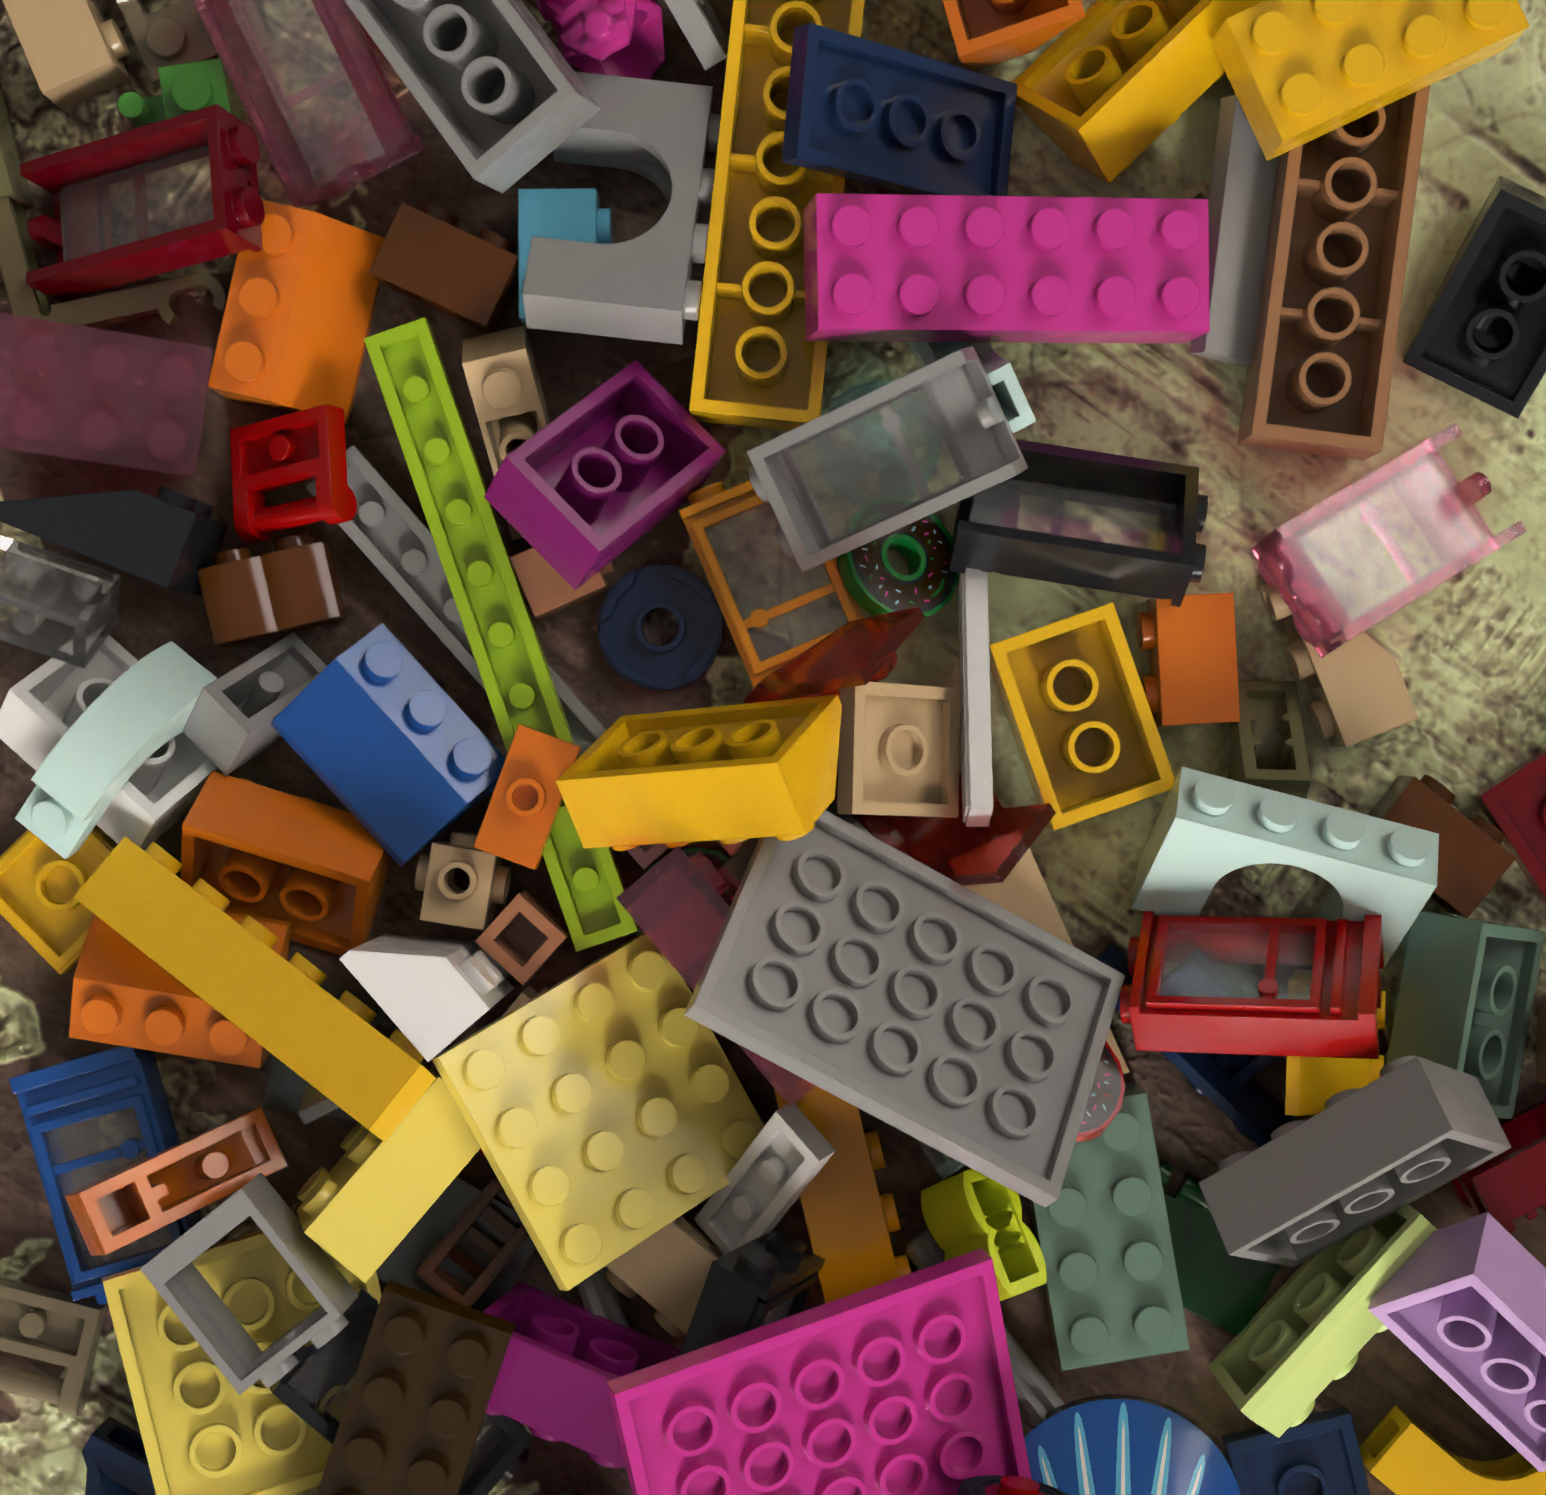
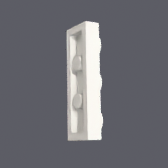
(765, 1180)

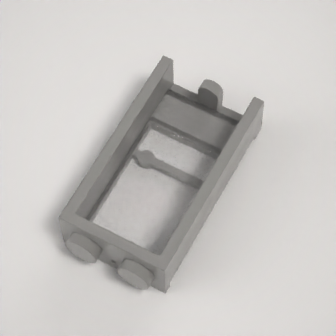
(885, 460)

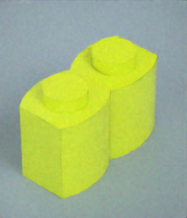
(981, 1213)

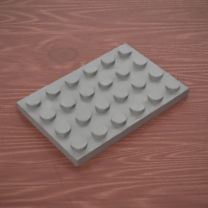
(912, 1001)

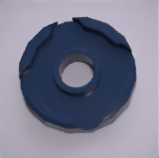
(623, 619)

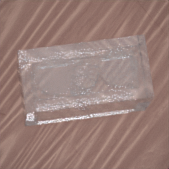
(55, 603)

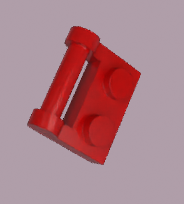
(287, 453)

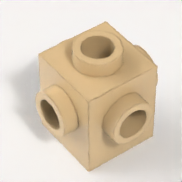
(445, 898)

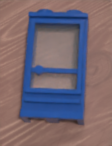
(85, 1125)

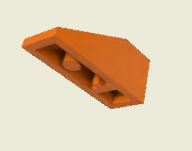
(174, 1182)

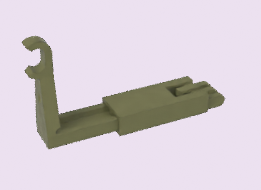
(20, 256)

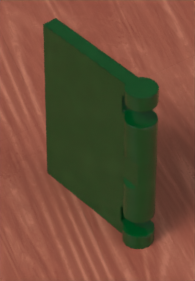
(1211, 1281)

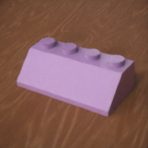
(1478, 1320)

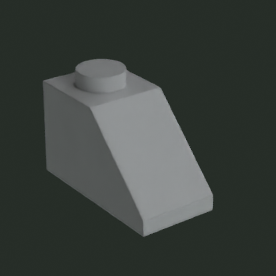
(237, 709)

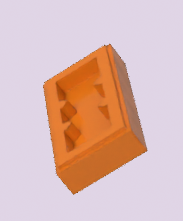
(526, 797)

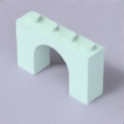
(1226, 824)

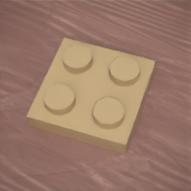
(899, 750)

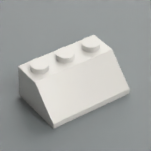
(56, 695)
(429, 985)

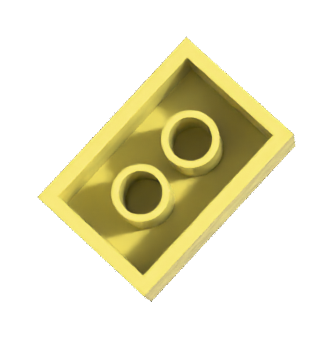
(387, 1186)

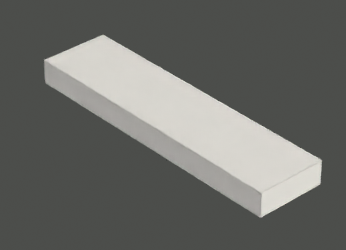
(975, 698)

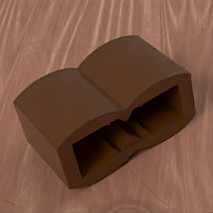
(271, 592)

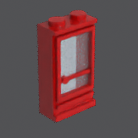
(1255, 986)

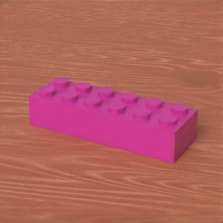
(1005, 269)

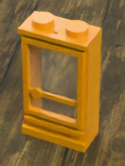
(761, 593)

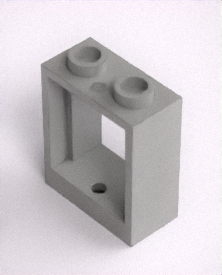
(211, 1320)

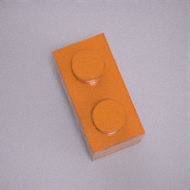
(1191, 659)

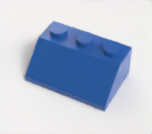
(391, 744)

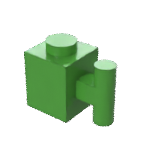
(184, 90)

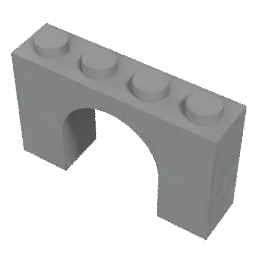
(644, 283)

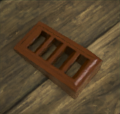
(447, 1285)

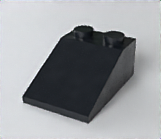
(1491, 308)
(139, 533)

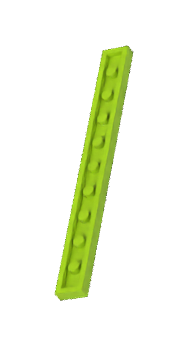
(490, 603)

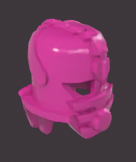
(608, 35)

